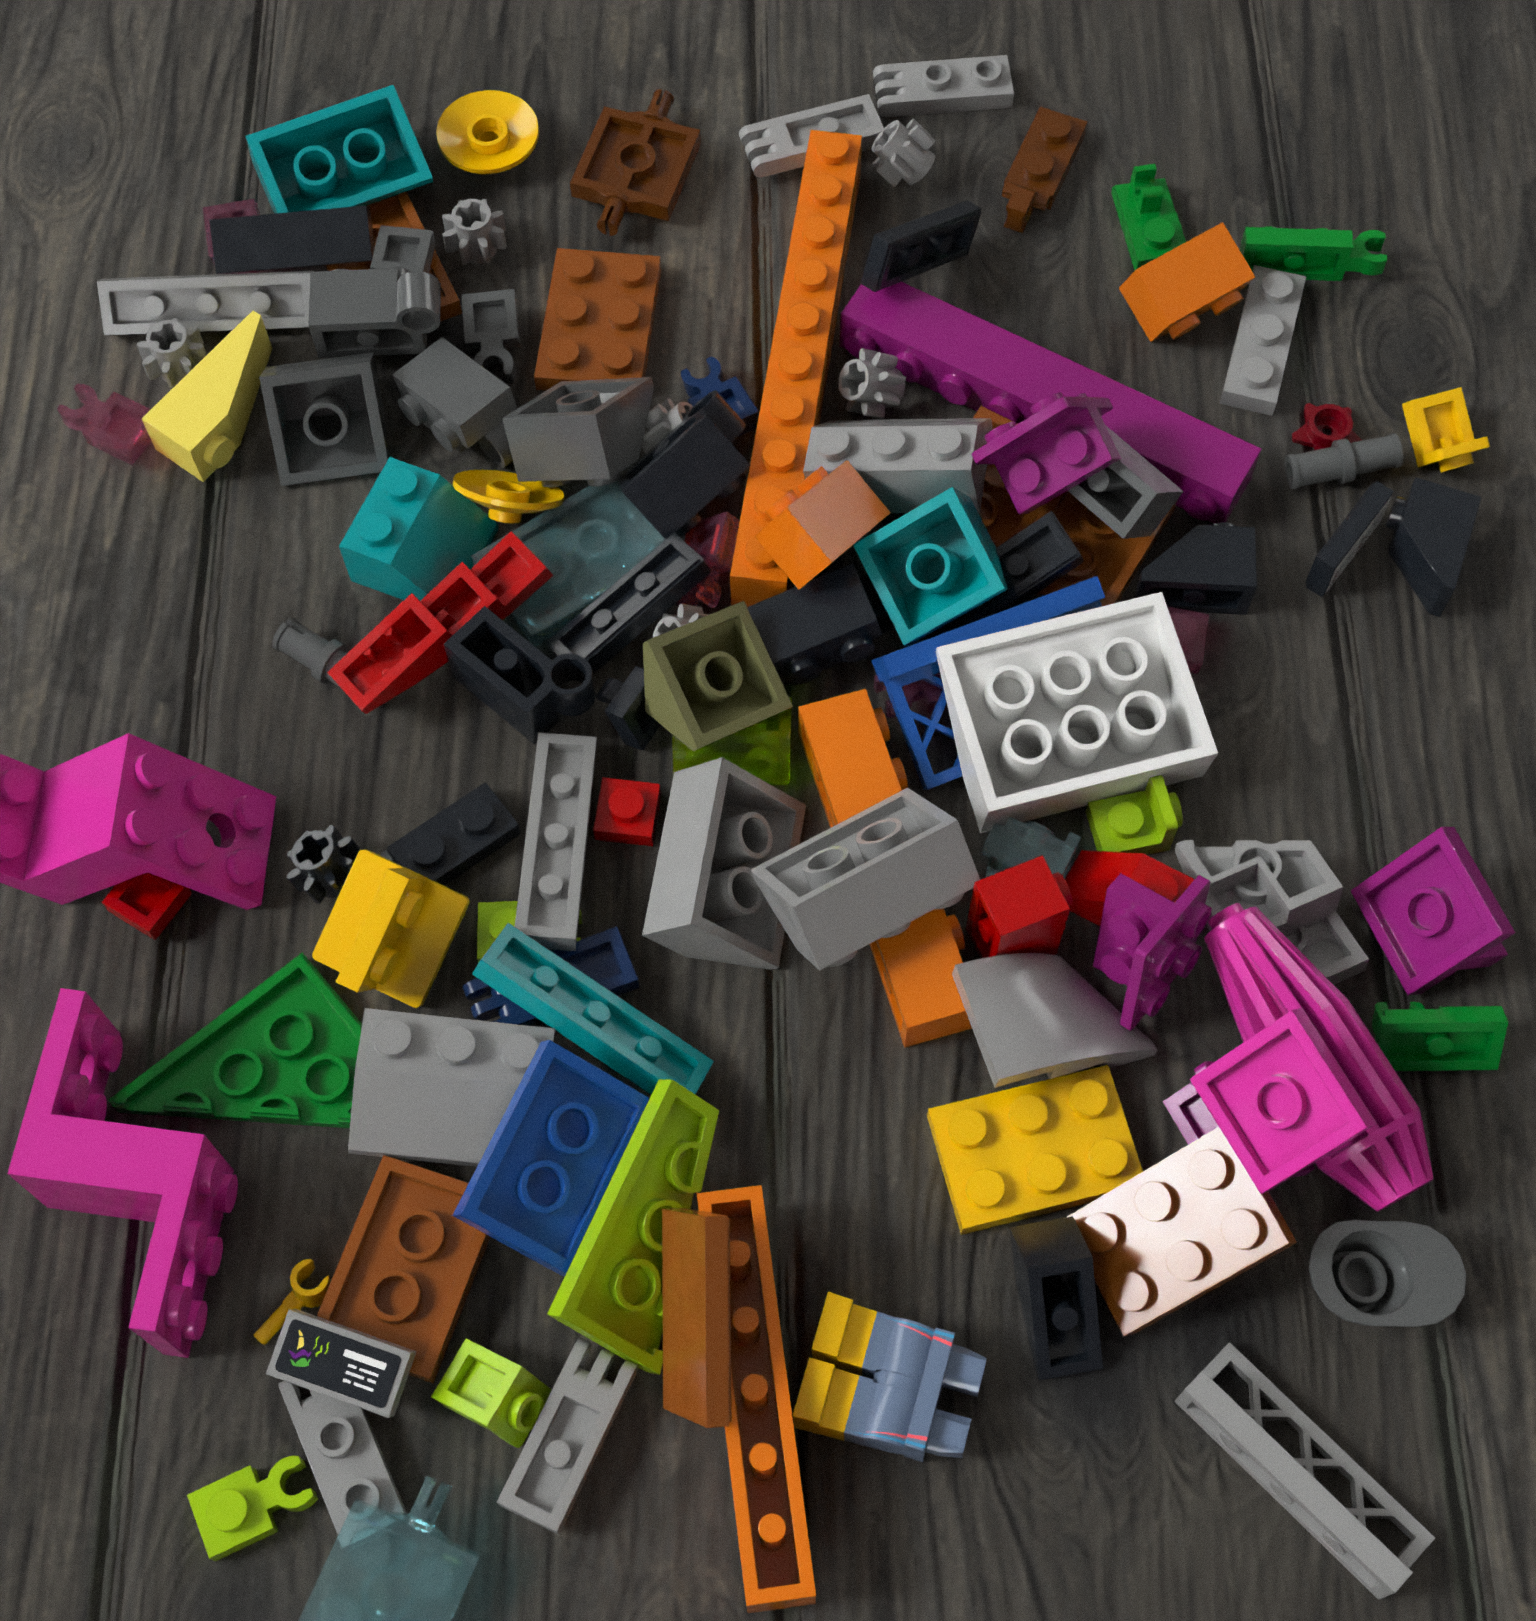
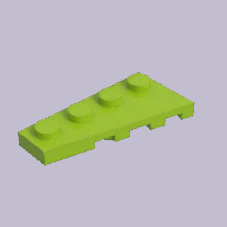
(617, 1271)

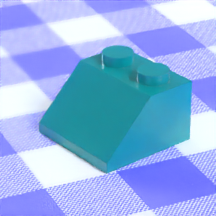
(413, 532)
(932, 565)

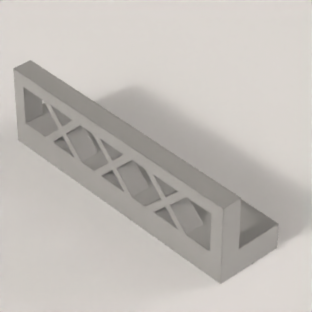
(1293, 1480)

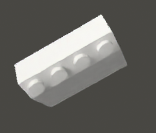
(1073, 711)

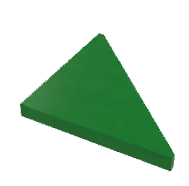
(267, 1059)

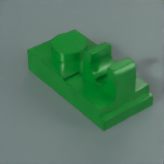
(1147, 216)
(1440, 1037)

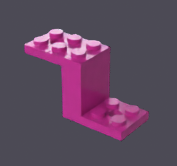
(131, 814)
(124, 1171)

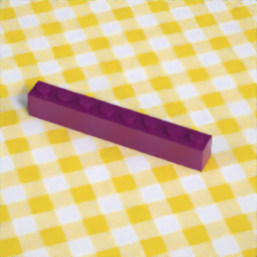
(995, 369)

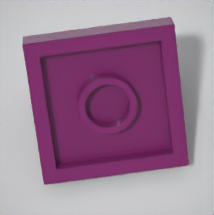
(1434, 912)

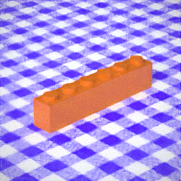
(853, 772)
(761, 1433)

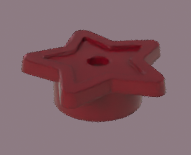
(1323, 417)

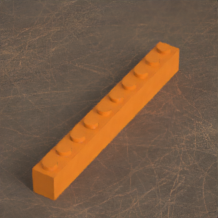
(798, 352)

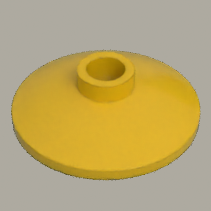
(487, 132)
(505, 495)

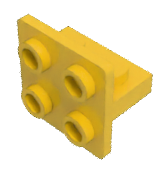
(389, 929)

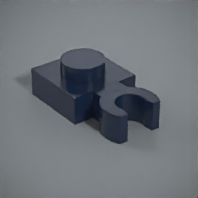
(730, 390)

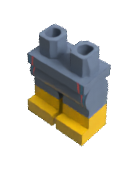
(882, 1381)

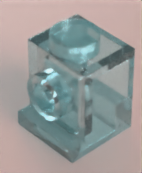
(1024, 841)

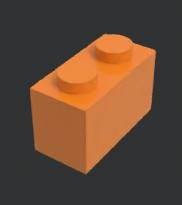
(1186, 283)
(821, 523)

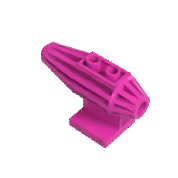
(1307, 1073)

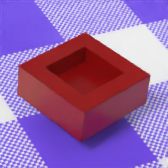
(627, 811)
(146, 902)

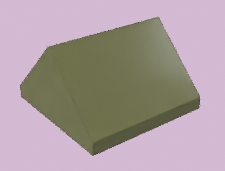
(711, 678)

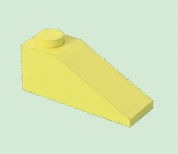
(210, 407)

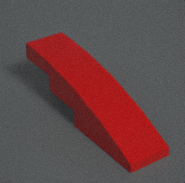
(412, 637)

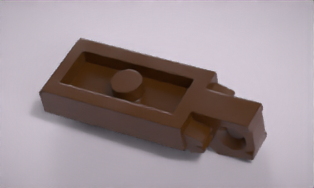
(1041, 165)

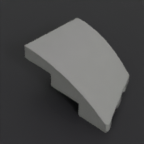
(1289, 887)
(1042, 1018)

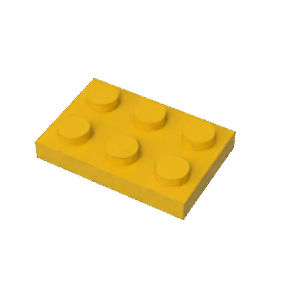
(1033, 1148)

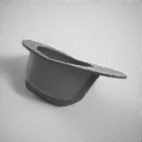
(1387, 1273)

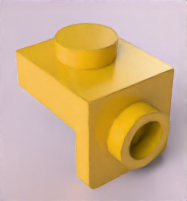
(1442, 430)

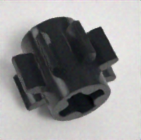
(322, 862)

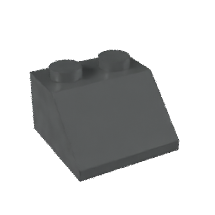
(325, 418)
(580, 431)

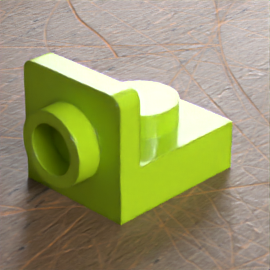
(1136, 820)
(492, 1392)

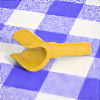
(294, 1300)

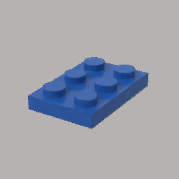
(552, 1157)

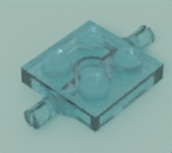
(393, 1566)

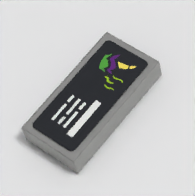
(341, 1362)

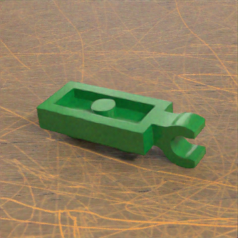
(1314, 252)

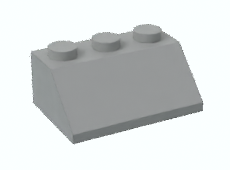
(904, 458)
(867, 877)
(702, 885)
(435, 1084)

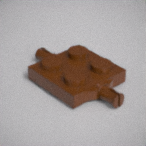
(636, 163)

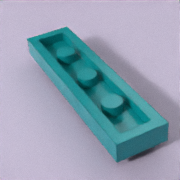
(589, 1013)

